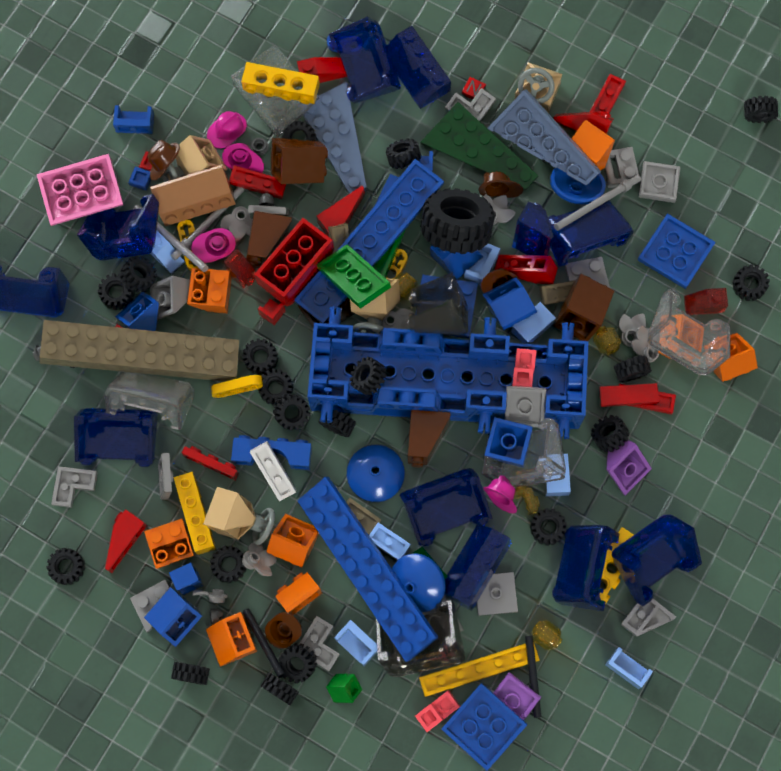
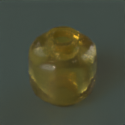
(406, 283)
(607, 340)
(546, 635)

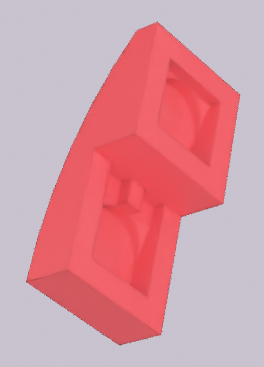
(524, 367)
(437, 711)

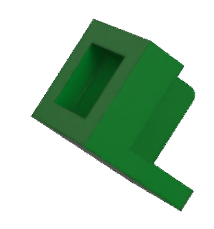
(344, 688)

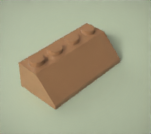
(193, 195)

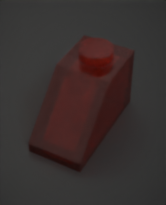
(240, 269)
(706, 301)

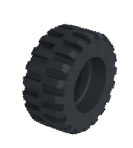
(457, 221)

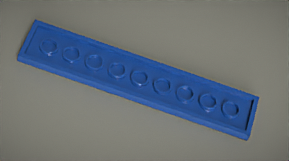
(375, 234)
(367, 569)

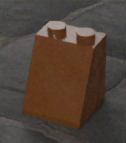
(298, 161)
(265, 236)
(585, 307)
(425, 435)

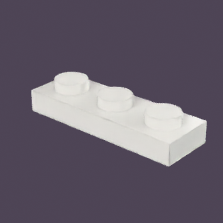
(273, 471)

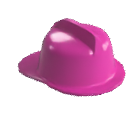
(226, 129)
(242, 156)
(213, 245)
(502, 494)

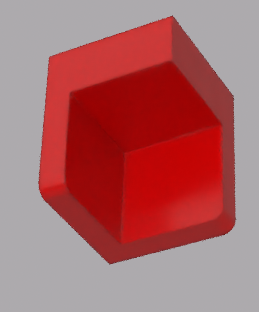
(272, 311)

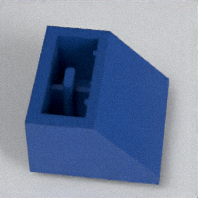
(509, 303)
(173, 616)

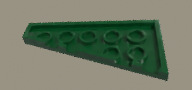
(472, 143)

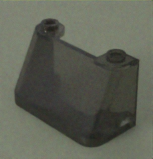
(439, 307)
(442, 652)

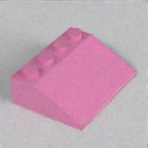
(80, 189)

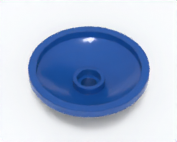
(575, 191)
(377, 486)
(424, 577)

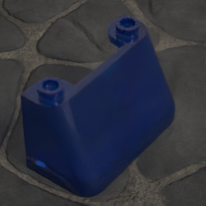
(365, 60)
(591, 231)
(121, 233)
(35, 297)
(119, 436)
(445, 505)
(655, 553)
(583, 566)

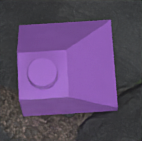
(627, 466)

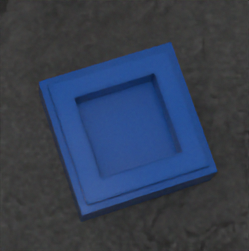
(140, 178)

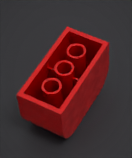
(294, 262)

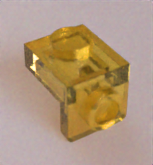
(531, 501)

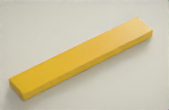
(475, 670)

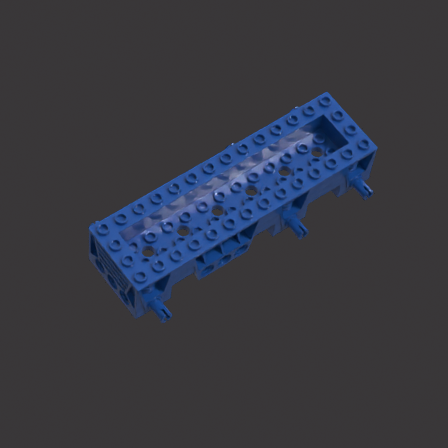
(412, 353)

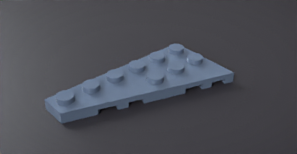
(335, 128)
(539, 134)

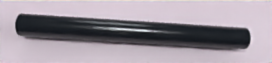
(263, 643)
(533, 672)

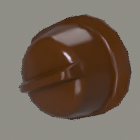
(161, 156)
(499, 184)
(496, 279)
(283, 630)

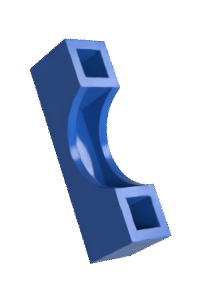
(296, 453)

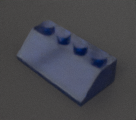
(418, 68)
(533, 231)
(476, 565)

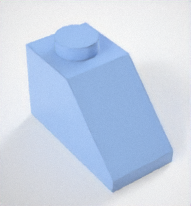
(162, 253)

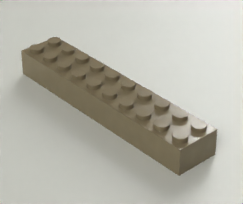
(138, 351)

